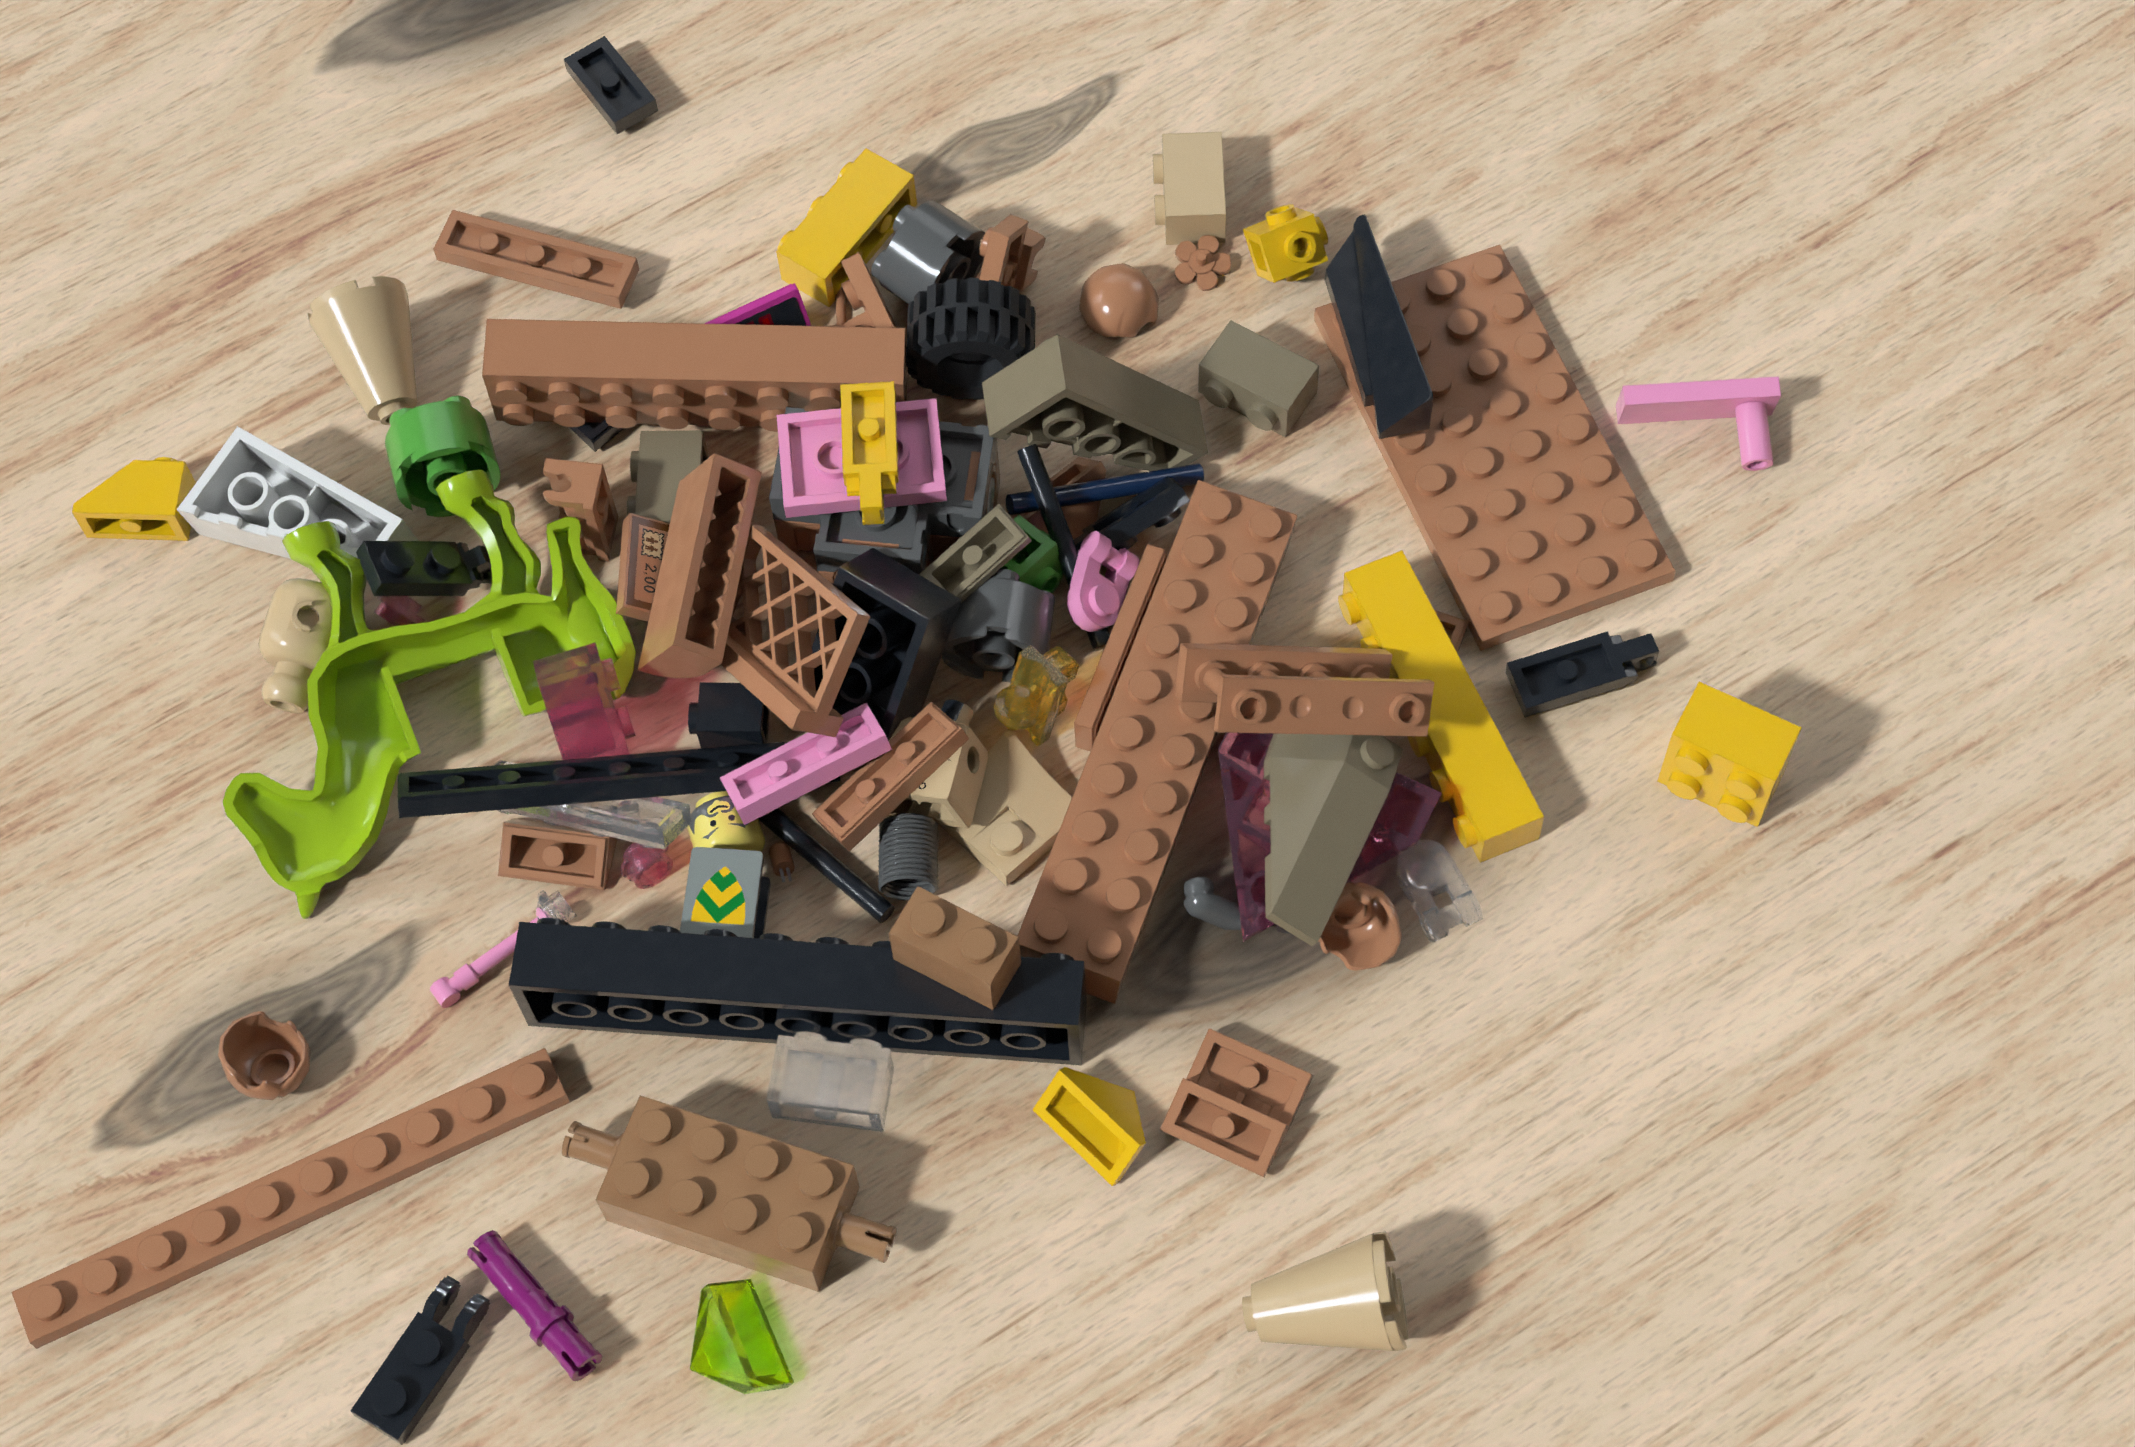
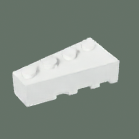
(262, 494)

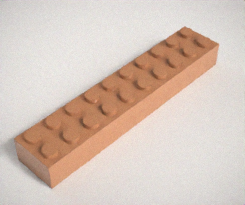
(1151, 743)

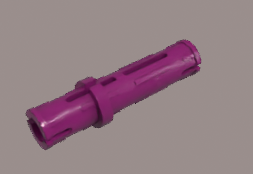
(548, 1321)

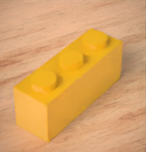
(845, 221)

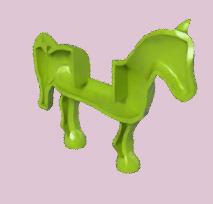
(353, 692)

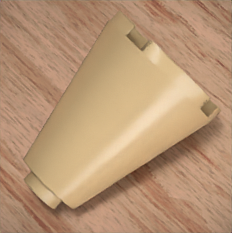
(370, 343)
(1333, 1300)

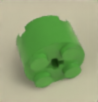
(435, 444)

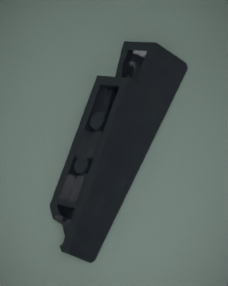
(1378, 336)

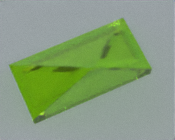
(736, 1340)

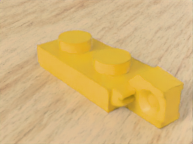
(869, 445)

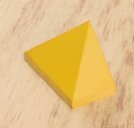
(1094, 1120)

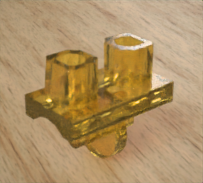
(1036, 692)

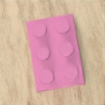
(813, 460)

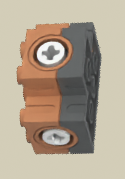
(911, 533)

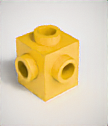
(1287, 244)

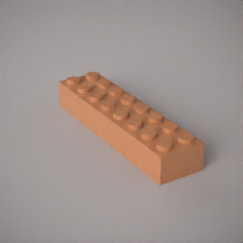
(679, 371)

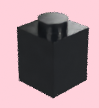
(728, 716)

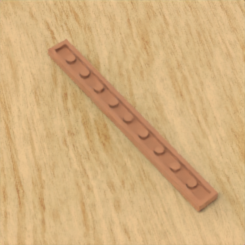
(288, 1198)

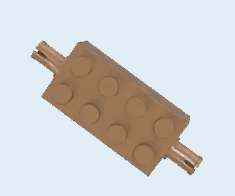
(729, 1192)

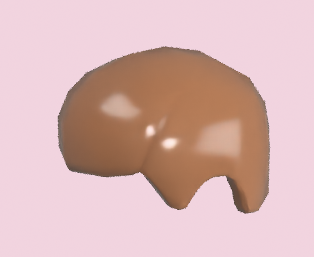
(1118, 301)
(1362, 928)
(264, 1056)

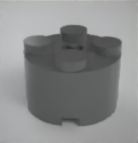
(927, 250)
(998, 625)

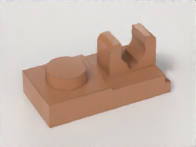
(864, 293)

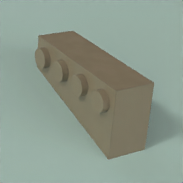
(1094, 406)

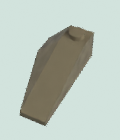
(1319, 818)

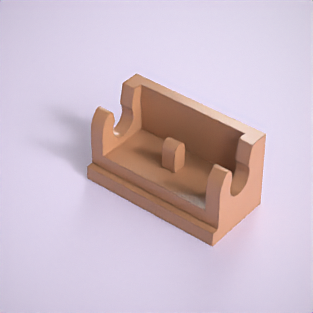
(584, 493)

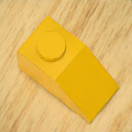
(138, 502)

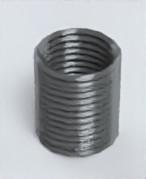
(907, 855)

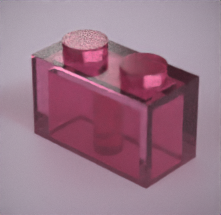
(581, 704)

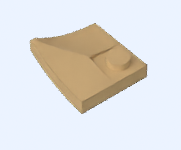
(1015, 812)

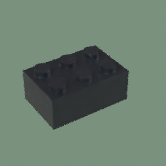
(900, 642)

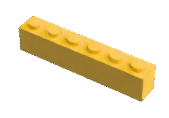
(1462, 741)

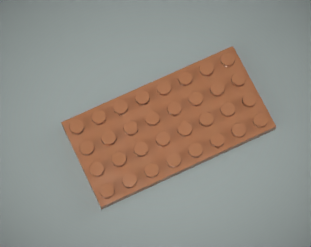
(1513, 468)

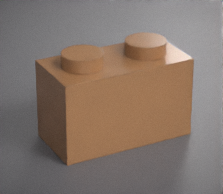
(955, 947)

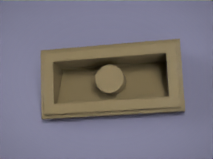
(977, 554)

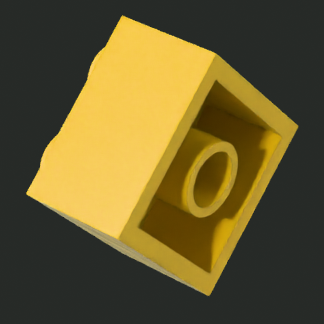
(1728, 754)

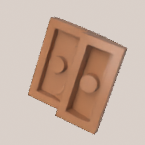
(1237, 1102)

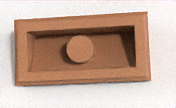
(555, 854)

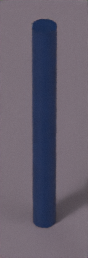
(1106, 488)

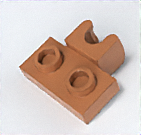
(1010, 253)

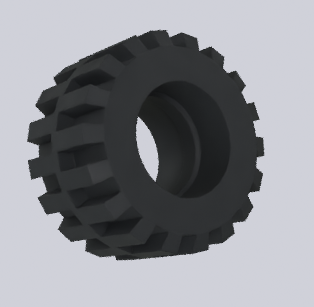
(966, 334)

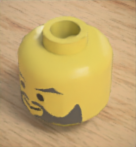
(718, 825)

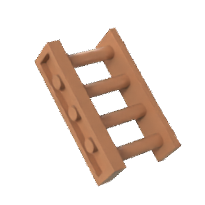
(1303, 690)

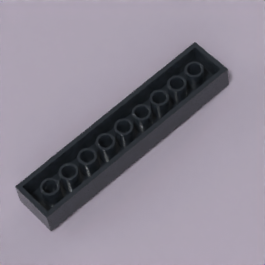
(781, 986)

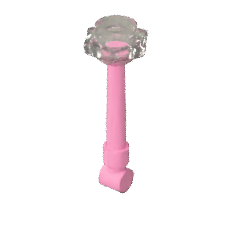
(447, 990)

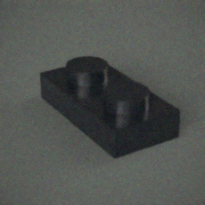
(611, 85)

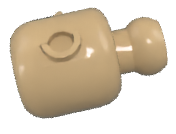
(294, 640)

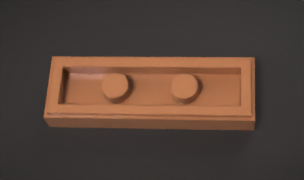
(890, 777)

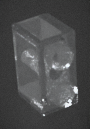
(830, 1081)

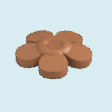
(1201, 263)

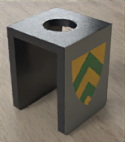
(726, 892)

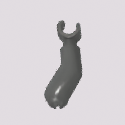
(1211, 908)

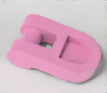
(1097, 599)

